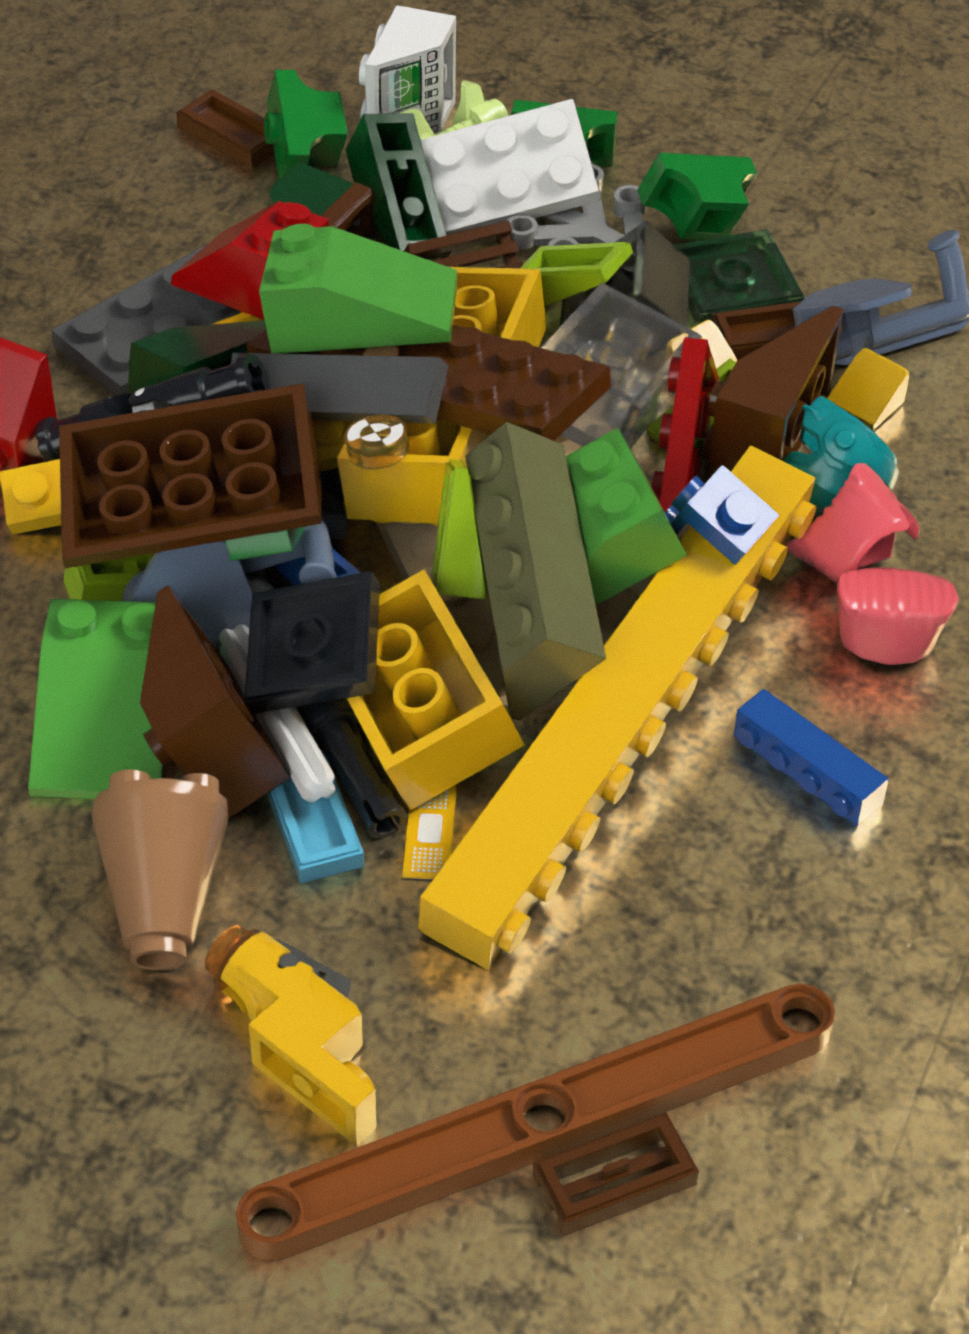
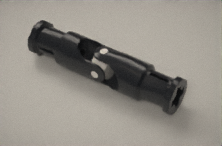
(193, 386)

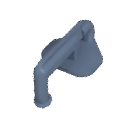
(862, 298)
(216, 587)

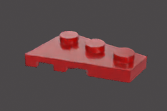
(692, 381)

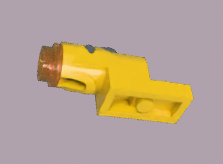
(300, 1026)

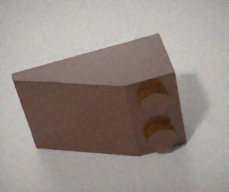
(767, 391)
(201, 710)

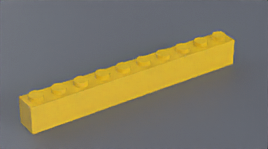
(603, 725)

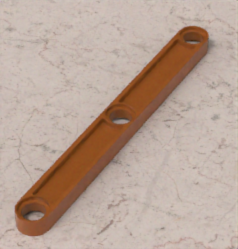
(495, 1138)

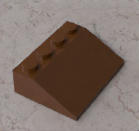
(188, 475)

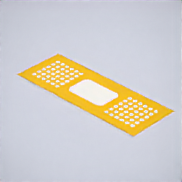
(429, 836)

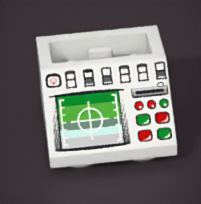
(412, 66)

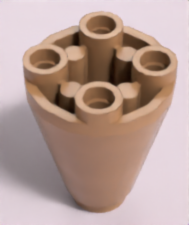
(159, 859)

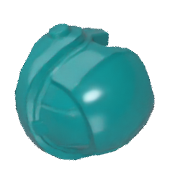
(836, 446)

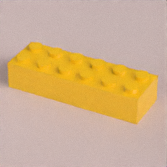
(496, 303)

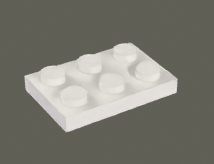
(511, 167)

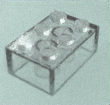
(638, 349)

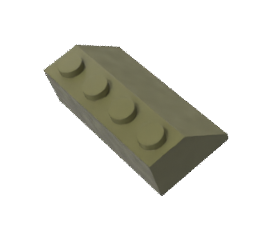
(533, 566)

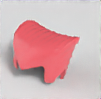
(855, 527)
(893, 613)

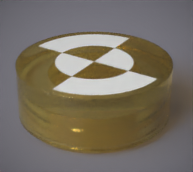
(377, 441)

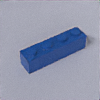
(810, 757)

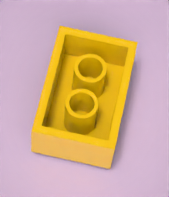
(432, 701)

